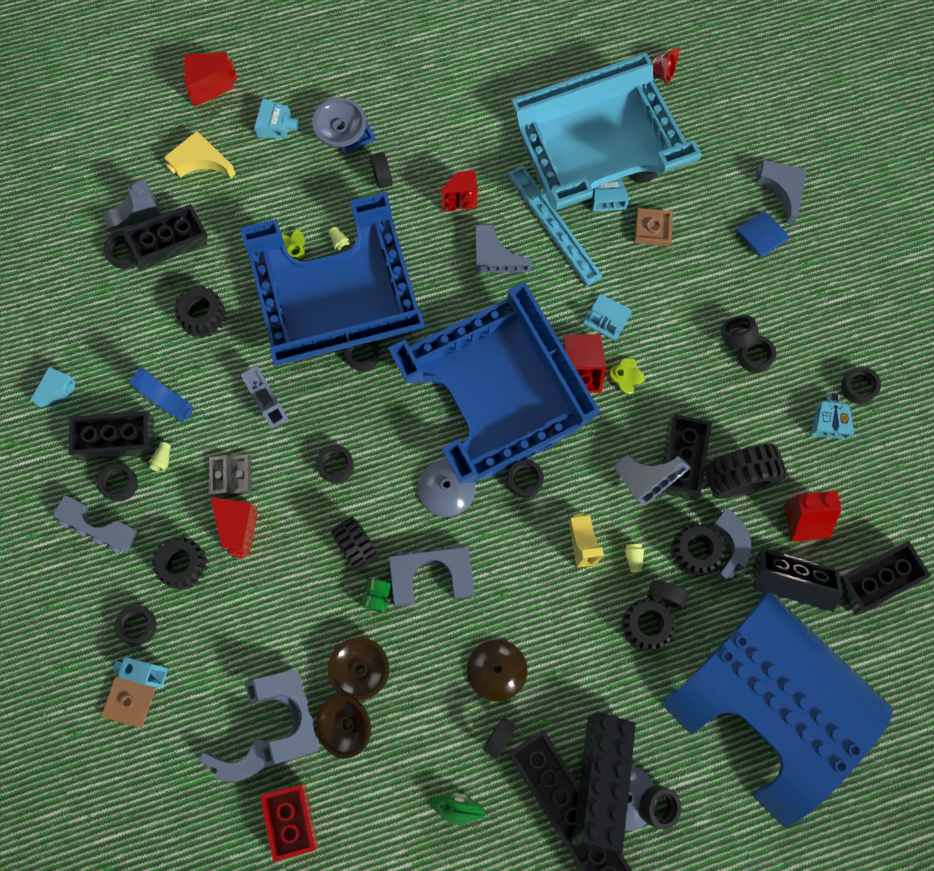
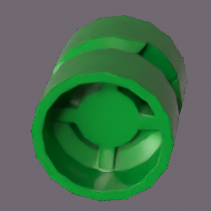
(376, 595)

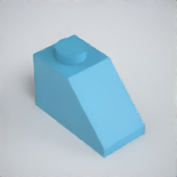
(53, 388)

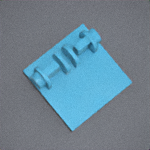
(607, 317)

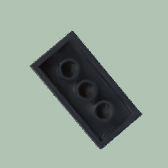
(164, 237)
(111, 435)
(688, 440)
(883, 578)
(797, 579)

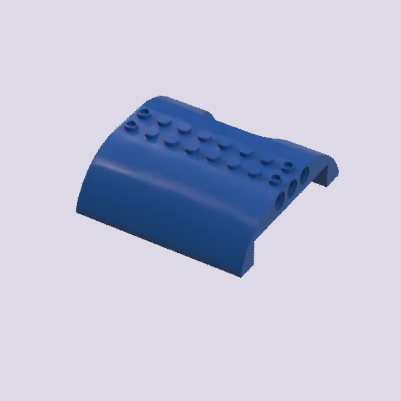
(334, 298)
(506, 382)
(794, 697)

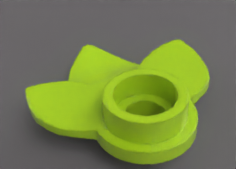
(295, 244)
(629, 375)

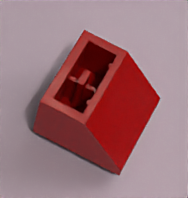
(460, 192)

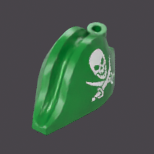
(457, 808)

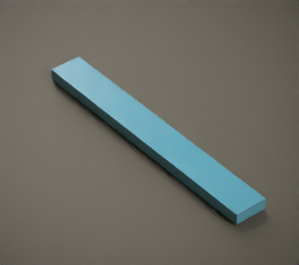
(554, 226)

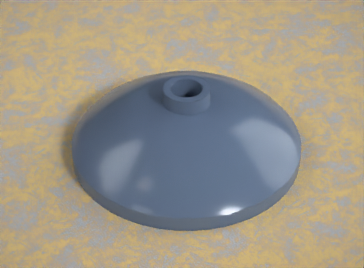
(339, 114)
(441, 500)
(638, 785)

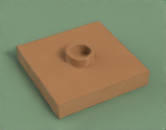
(653, 227)
(128, 702)

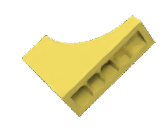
(197, 154)
(584, 542)

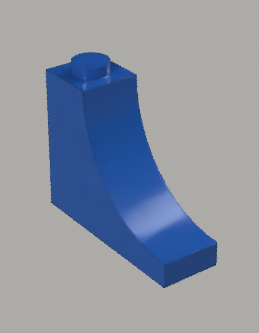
(160, 395)

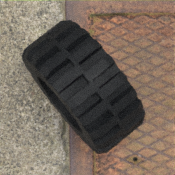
(745, 471)

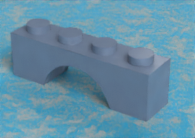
(75, 514)

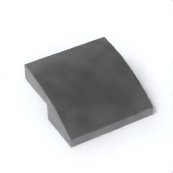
(230, 475)

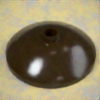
(348, 657)
(497, 685)
(335, 729)

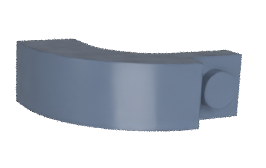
(264, 396)
(739, 543)
(241, 770)

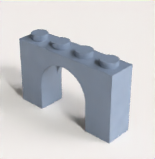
(405, 566)
(289, 690)

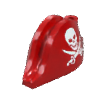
(665, 65)

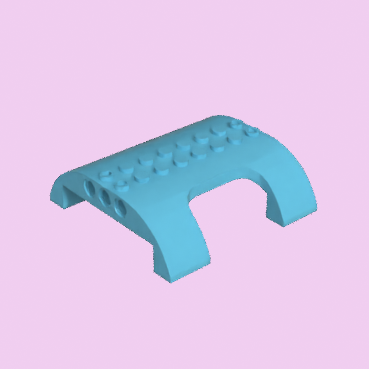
(600, 131)

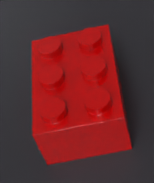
(289, 822)

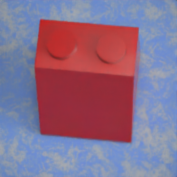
(208, 76)
(588, 359)
(812, 515)
(235, 525)

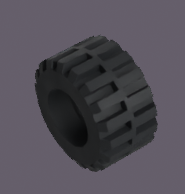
(193, 299)
(711, 541)
(354, 543)
(167, 554)
(664, 618)

